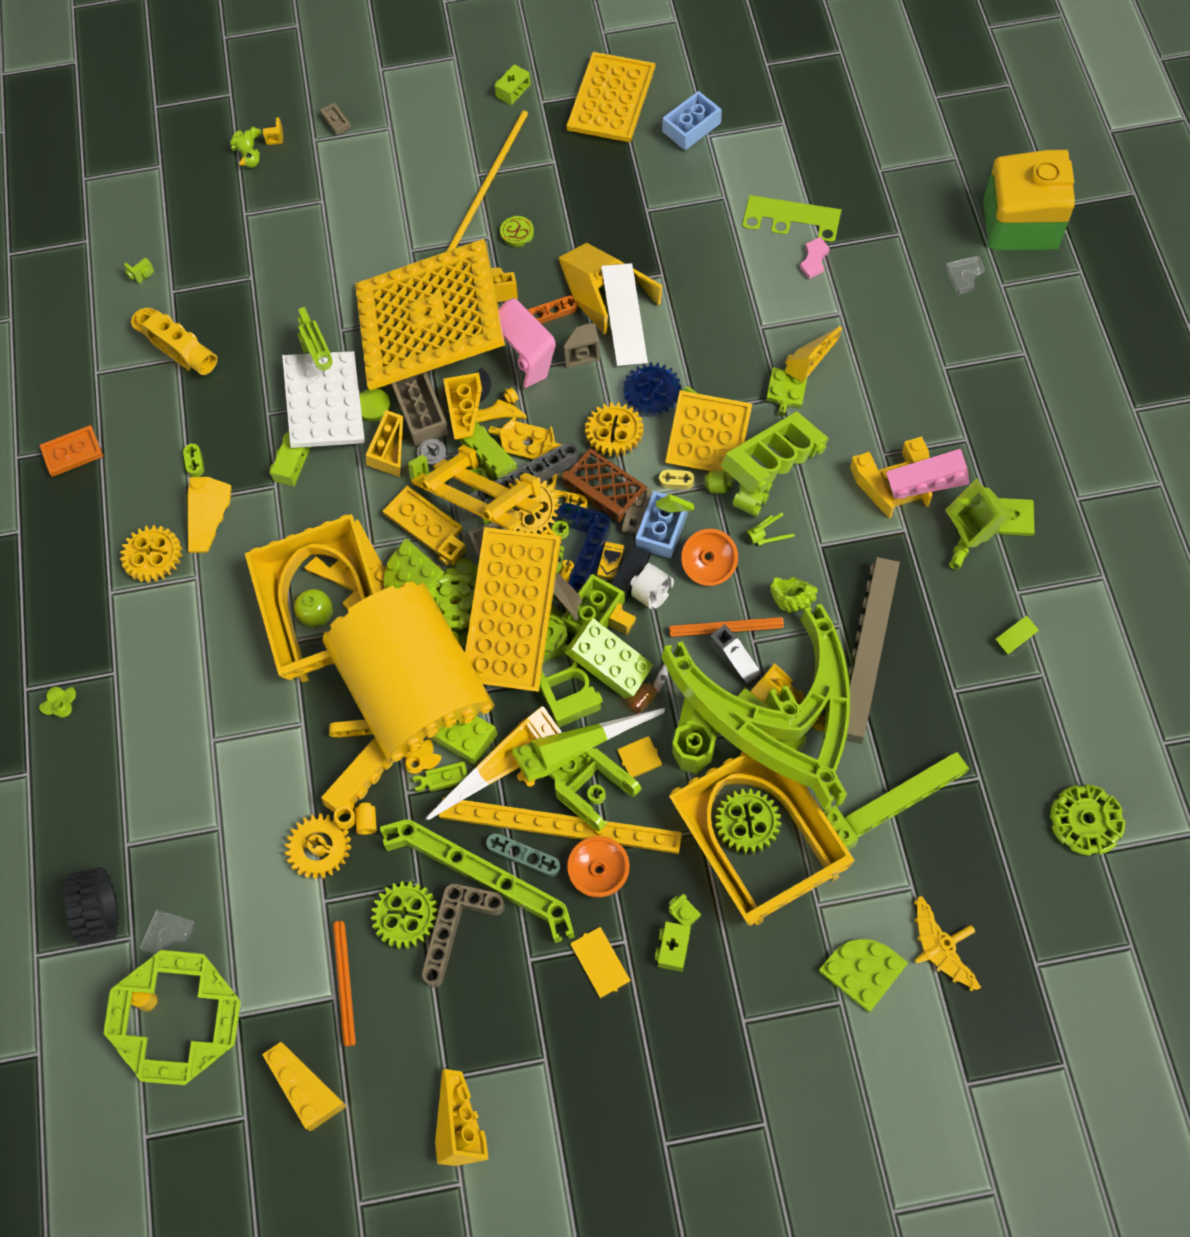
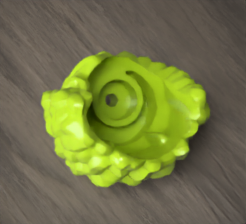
(792, 594)

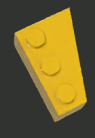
(387, 445)

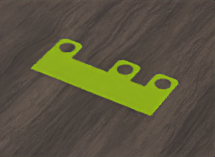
(790, 211)

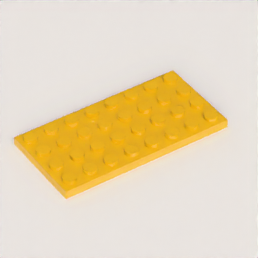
(512, 607)

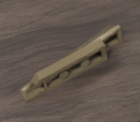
(566, 596)

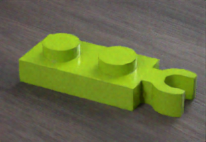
(442, 777)

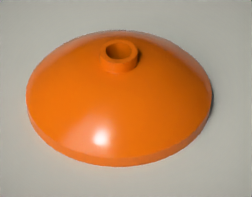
(722, 561)
(597, 853)

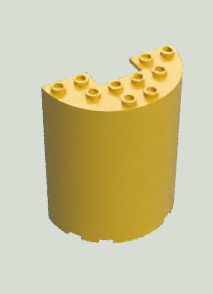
(405, 668)

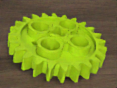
(730, 823)
(400, 933)

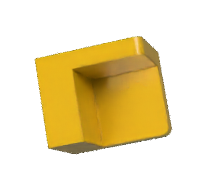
(274, 135)
(621, 620)

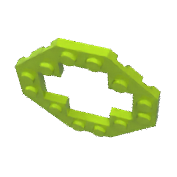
(202, 1053)

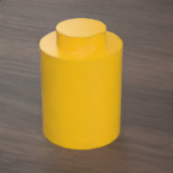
(365, 819)
(144, 1001)

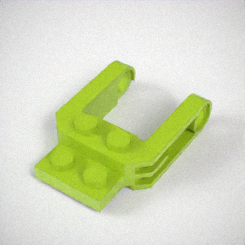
(313, 341)
(579, 770)

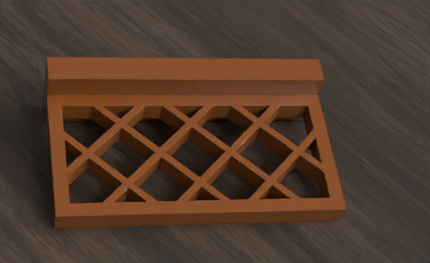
(592, 494)

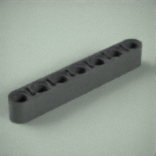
(541, 463)

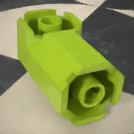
(693, 740)

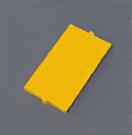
(600, 962)

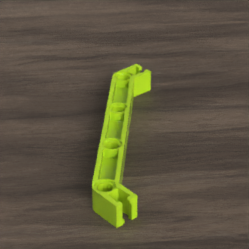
(479, 871)

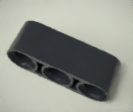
(632, 566)

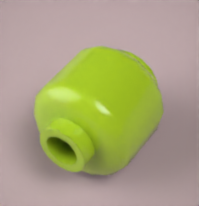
(718, 481)

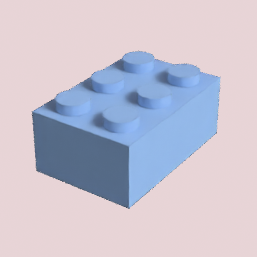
(691, 120)
(660, 529)

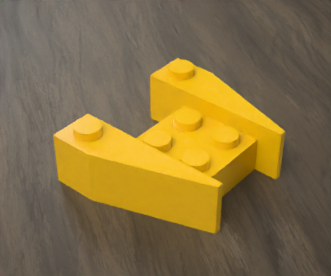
(876, 483)

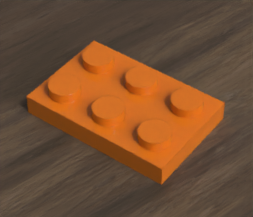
(71, 450)

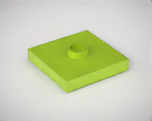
(1023, 517)

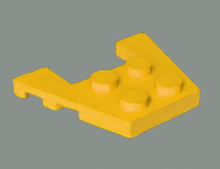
(341, 573)

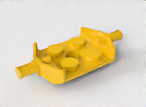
(515, 433)

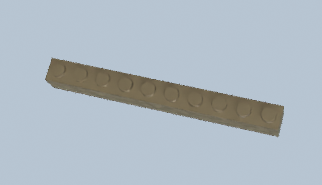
(870, 644)

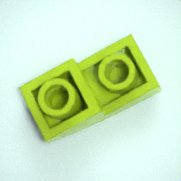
(1017, 635)

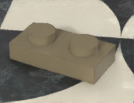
(335, 118)

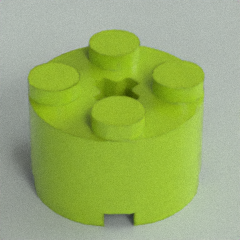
(751, 503)

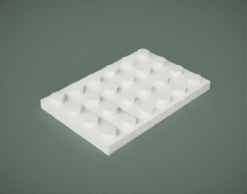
(322, 404)

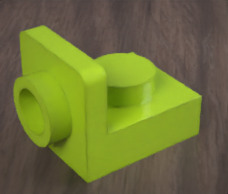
(683, 910)

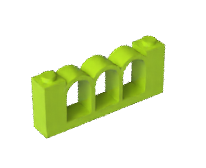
(754, 476)
(576, 705)

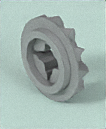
(434, 445)

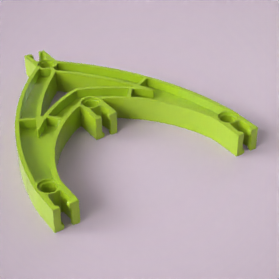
(758, 728)

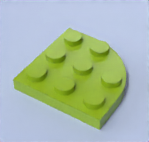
(411, 565)
(863, 970)

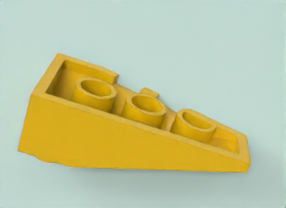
(809, 356)
(463, 402)
(775, 679)

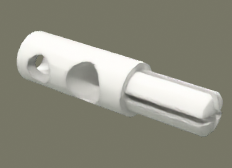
(659, 681)

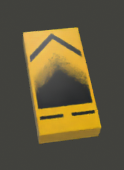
(610, 561)

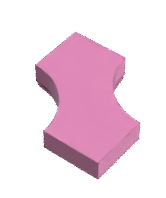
(816, 252)

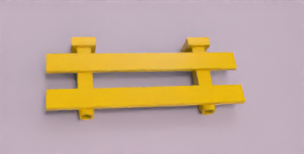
(493, 511)

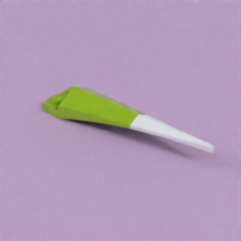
(553, 751)

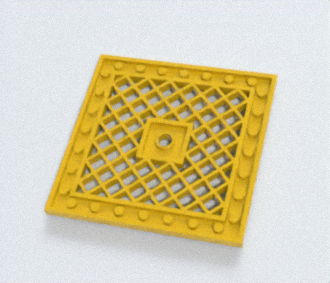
(489, 334)

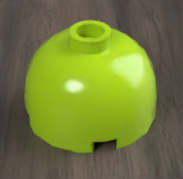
(313, 608)

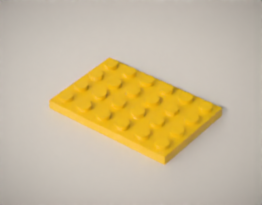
(611, 97)

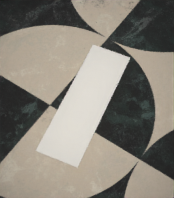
(624, 314)

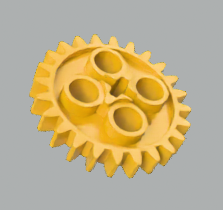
(597, 427)
(545, 516)
(151, 554)

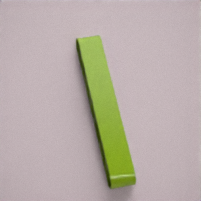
(907, 794)

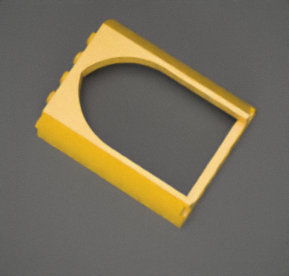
(271, 575)
(695, 808)

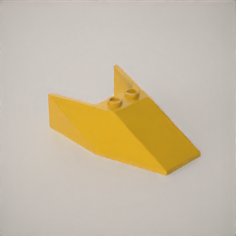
(585, 276)

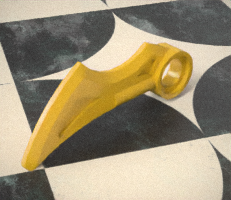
(499, 410)

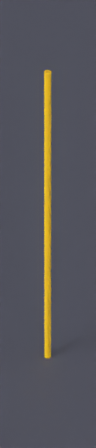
(483, 189)

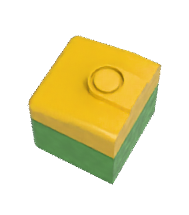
(1029, 200)

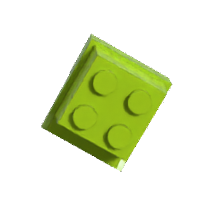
(978, 514)

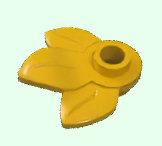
(424, 757)

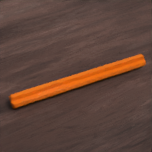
(734, 626)
(344, 984)

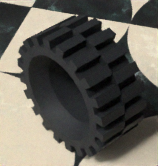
(91, 906)

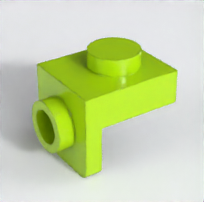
(139, 271)
(418, 466)

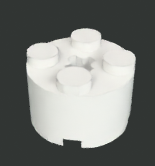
(651, 586)

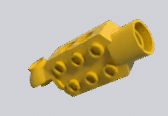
(174, 340)

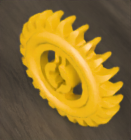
(301, 840)

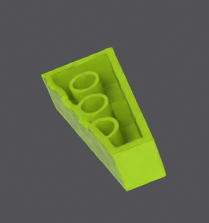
(489, 454)

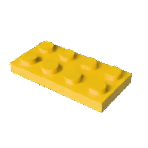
(421, 519)

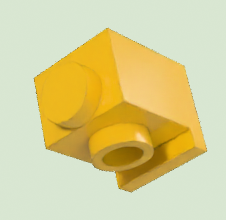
(451, 546)

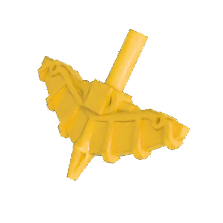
(940, 946)

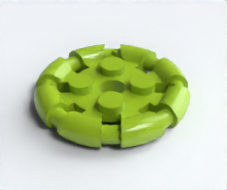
(460, 592)
(1083, 830)

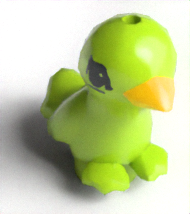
(244, 143)

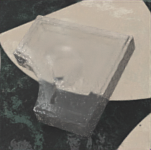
(964, 272)
(166, 930)

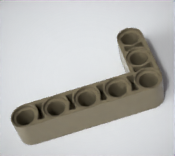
(451, 925)

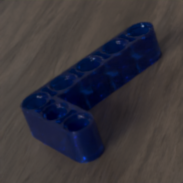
(589, 548)

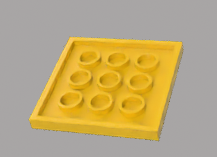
(706, 430)

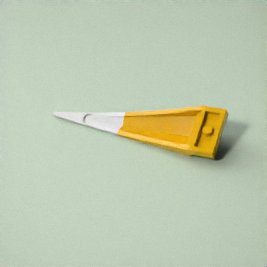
(500, 760)

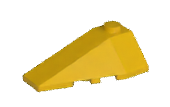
(206, 507)
(457, 1129)

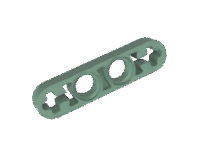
(521, 858)

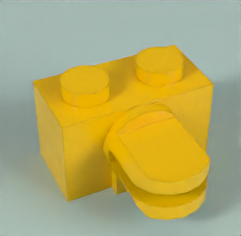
(504, 285)

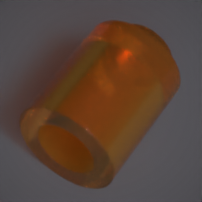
(642, 698)

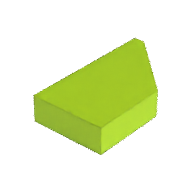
(674, 504)

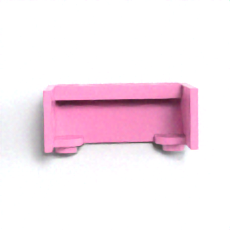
(528, 339)

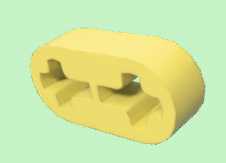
(676, 479)

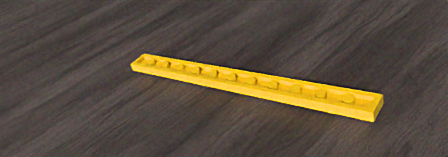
(561, 825)

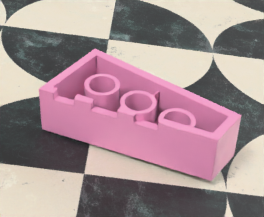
(929, 475)

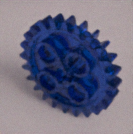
(651, 389)

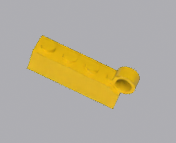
(355, 783)

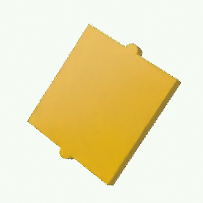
(639, 757)

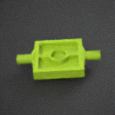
(785, 390)

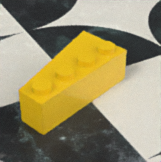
(306, 1092)

